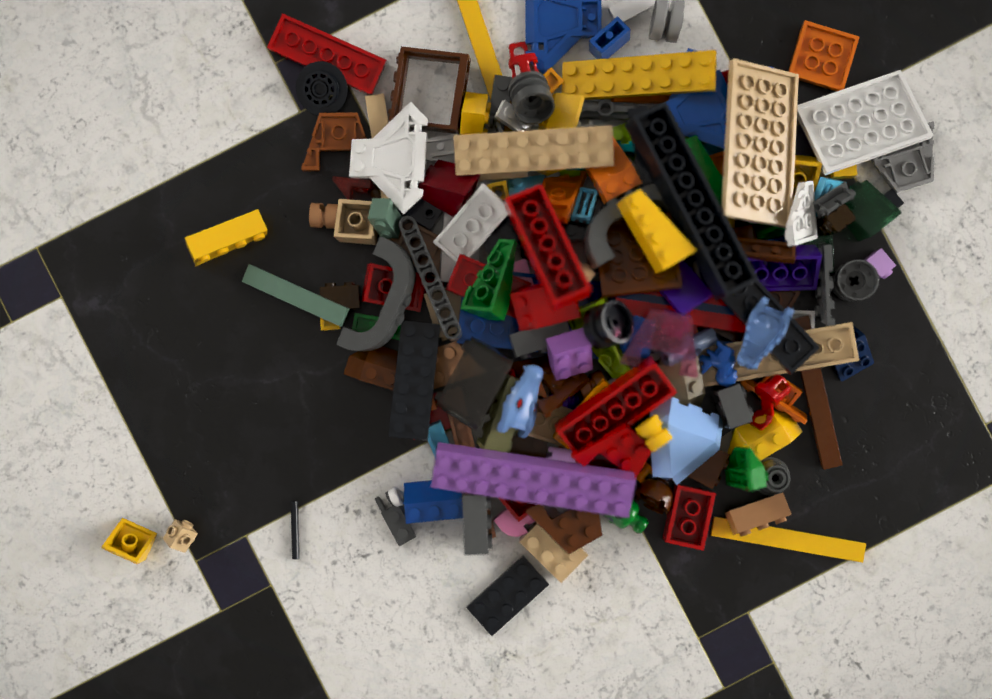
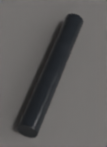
(295, 530)

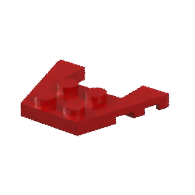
(620, 446)

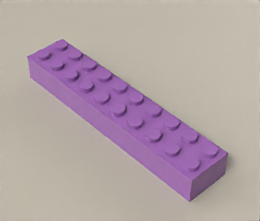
(533, 479)

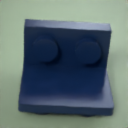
(849, 369)

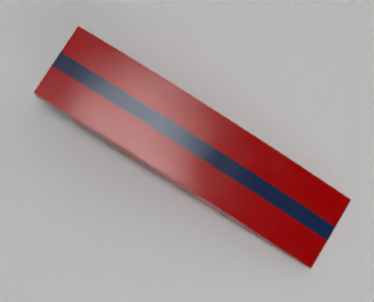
(706, 315)

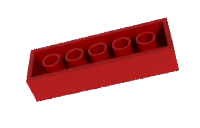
(547, 247)
(618, 403)

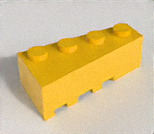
(654, 232)
(226, 237)

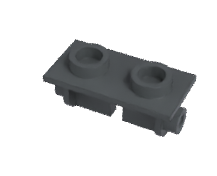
(833, 199)

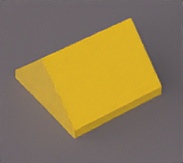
(130, 541)

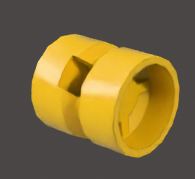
(654, 433)

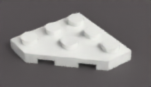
(802, 218)

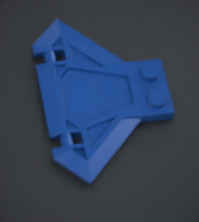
(559, 27)
(702, 112)

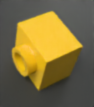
(499, 186)

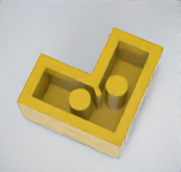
(475, 113)

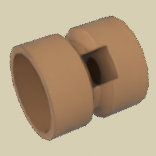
(322, 215)

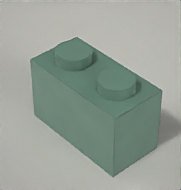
(385, 218)

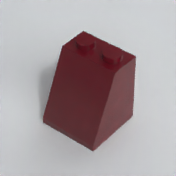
(446, 189)

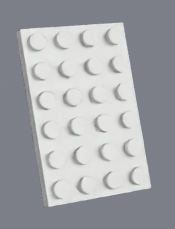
(863, 122)

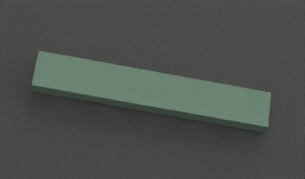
(295, 295)

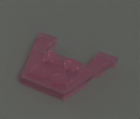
(666, 333)

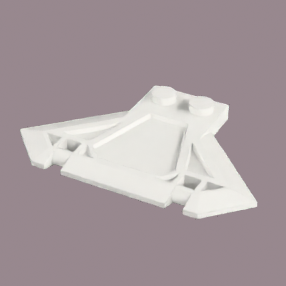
(394, 157)

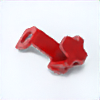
(521, 60)
(769, 398)

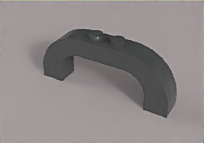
(595, 238)
(394, 306)

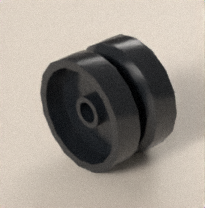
(608, 324)

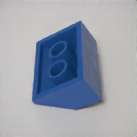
(430, 504)

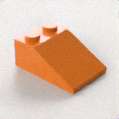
(616, 179)

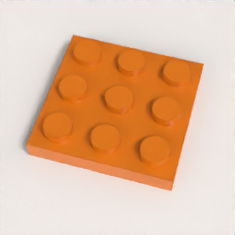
(823, 56)

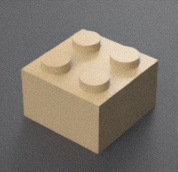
(352, 222)

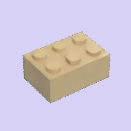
(550, 553)

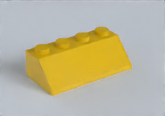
(565, 115)

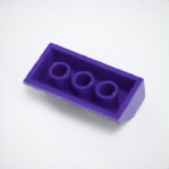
(790, 277)

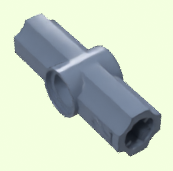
(701, 341)

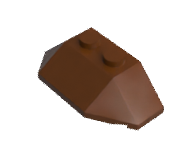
(373, 367)

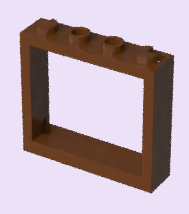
(431, 55)

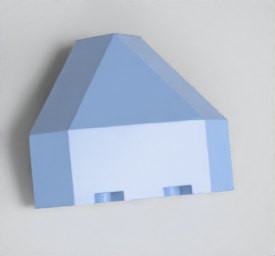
(693, 441)

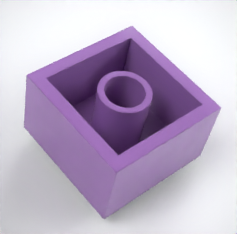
(569, 354)

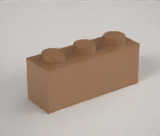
(758, 514)

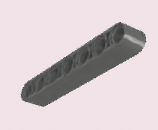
(429, 269)

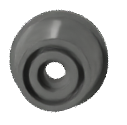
(778, 467)

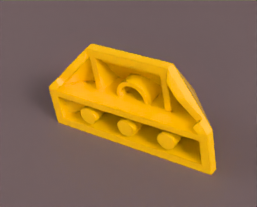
(769, 440)

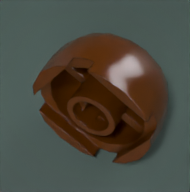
(656, 494)

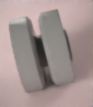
(667, 20)

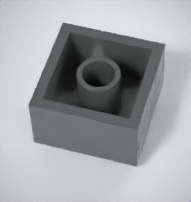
(732, 406)

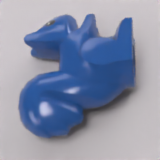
(722, 359)

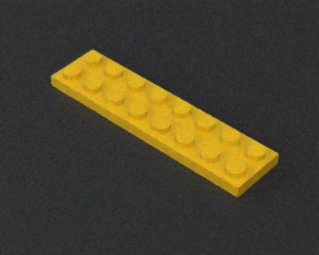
(641, 75)

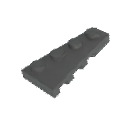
(825, 286)

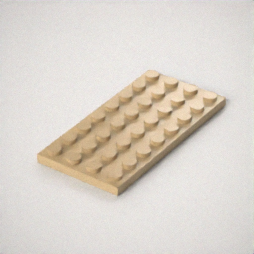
(759, 143)

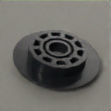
(321, 88)

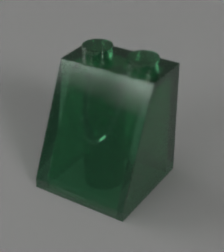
(870, 210)

